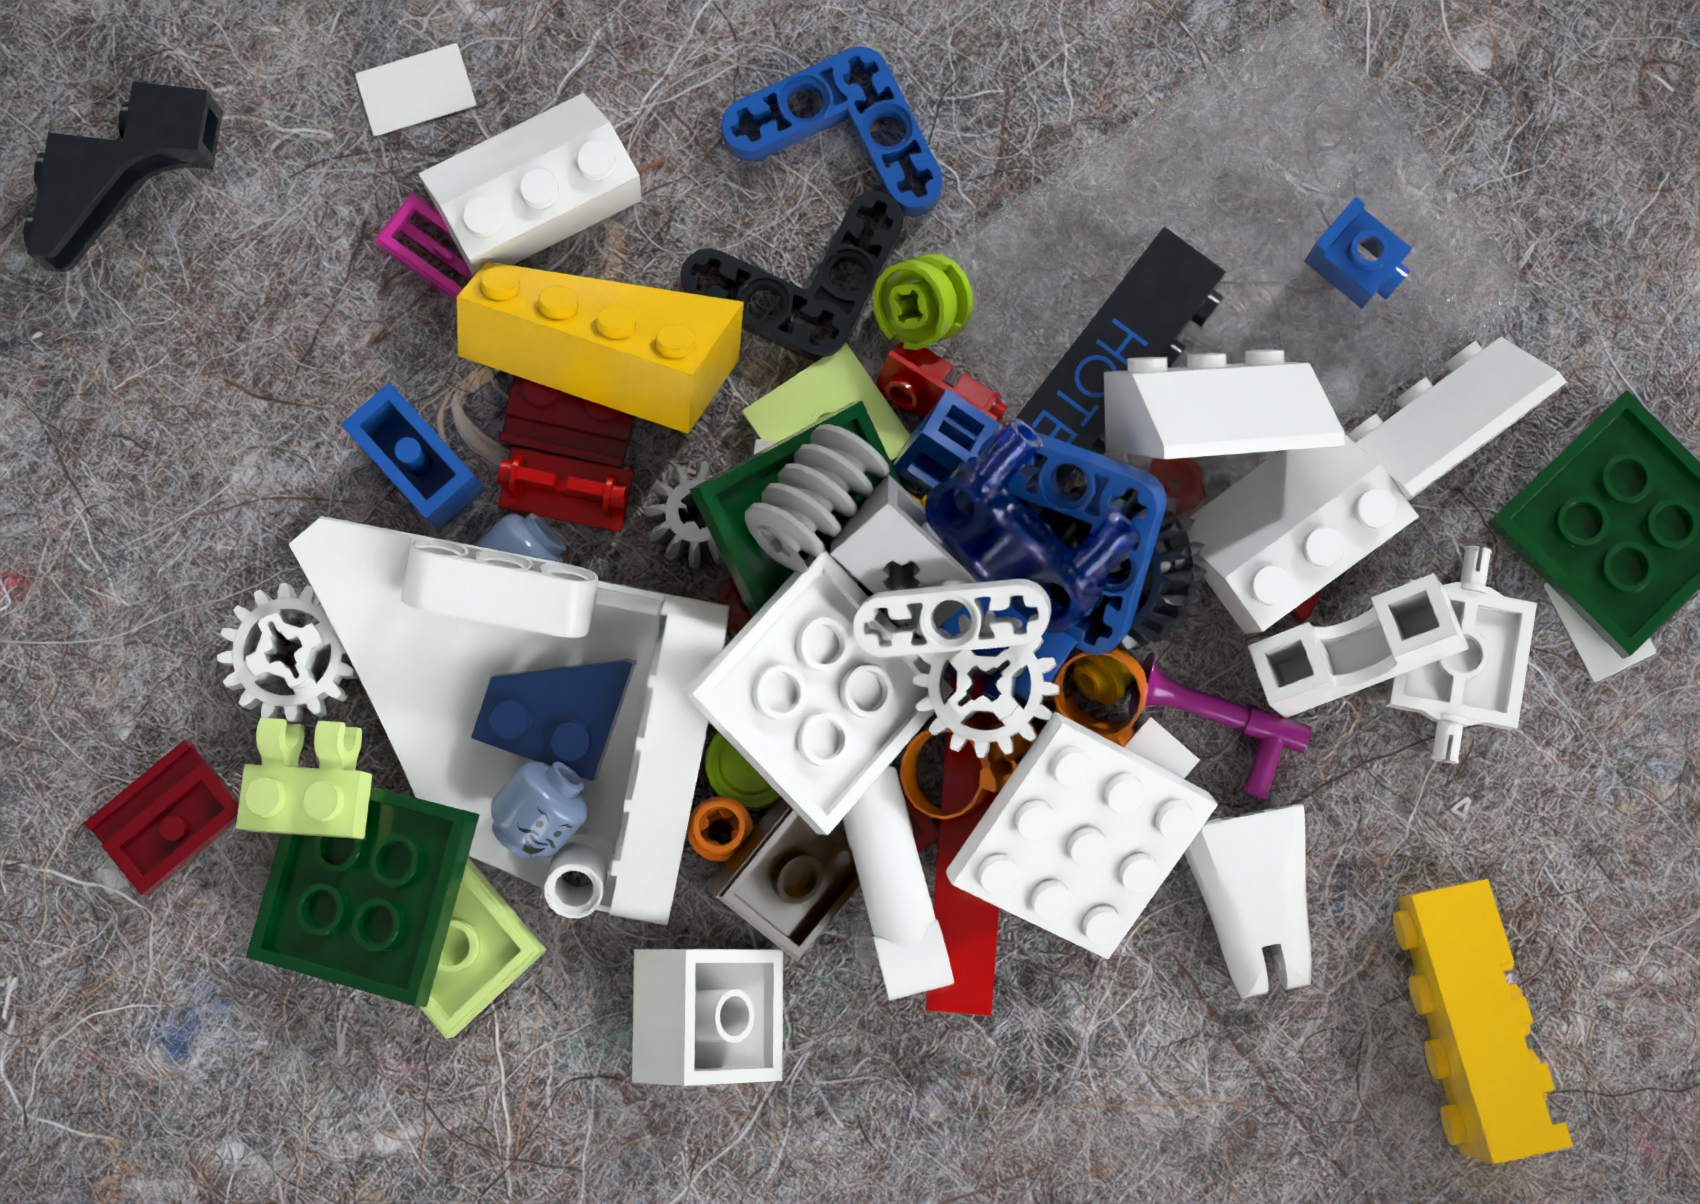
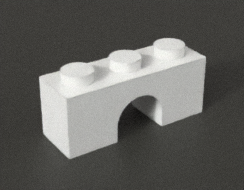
(1397, 635)

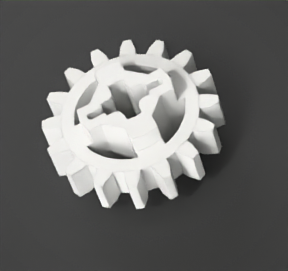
(264, 663)
(1006, 708)

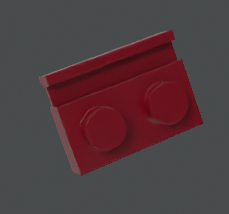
(564, 425)
(165, 818)

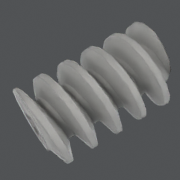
(810, 492)

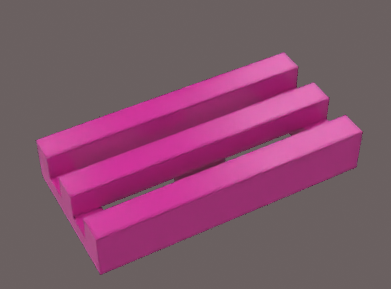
(399, 223)

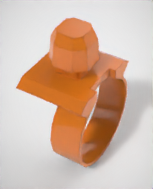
(1117, 732)
(994, 775)

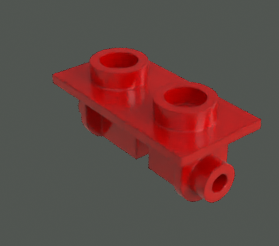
(917, 378)
(564, 489)

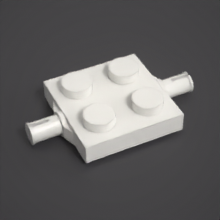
(1480, 682)

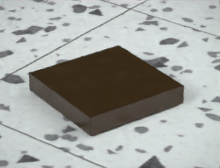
(788, 879)

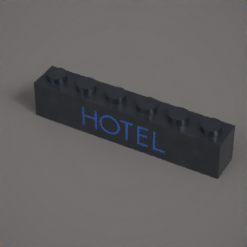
(1139, 319)

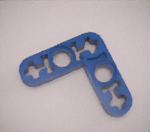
(841, 103)
(1105, 483)

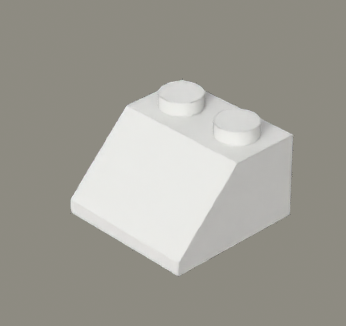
(707, 1016)

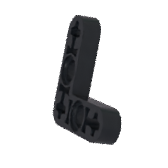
(822, 298)

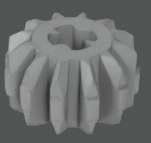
(671, 516)

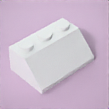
(533, 184)
(1217, 407)
(1457, 415)
(1295, 528)

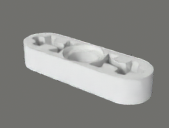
(1003, 628)

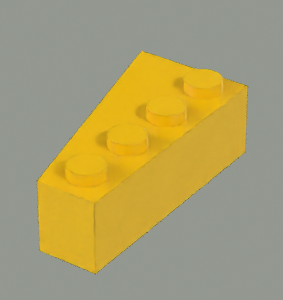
(602, 339)
(1476, 1025)

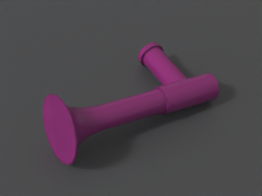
(1270, 728)

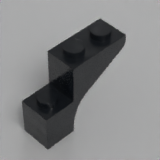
(90, 179)

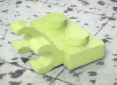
(302, 799)

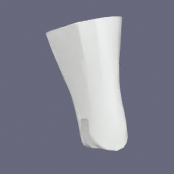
(1257, 894)

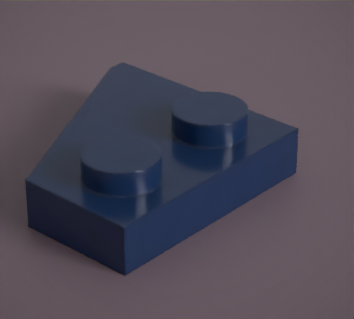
(556, 713)

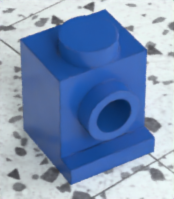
(1339, 262)
(943, 440)

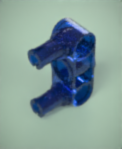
(1014, 542)

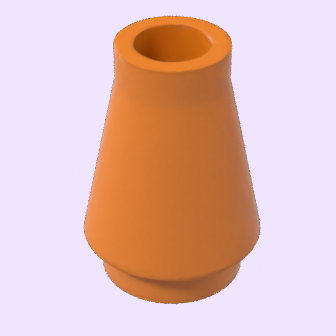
(715, 814)

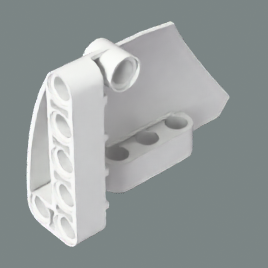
(444, 616)

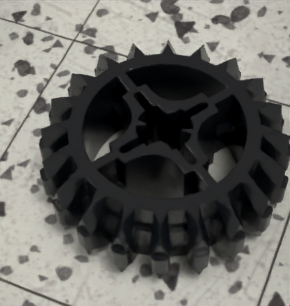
(1168, 580)

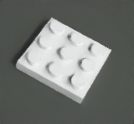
(809, 700)
(1080, 836)

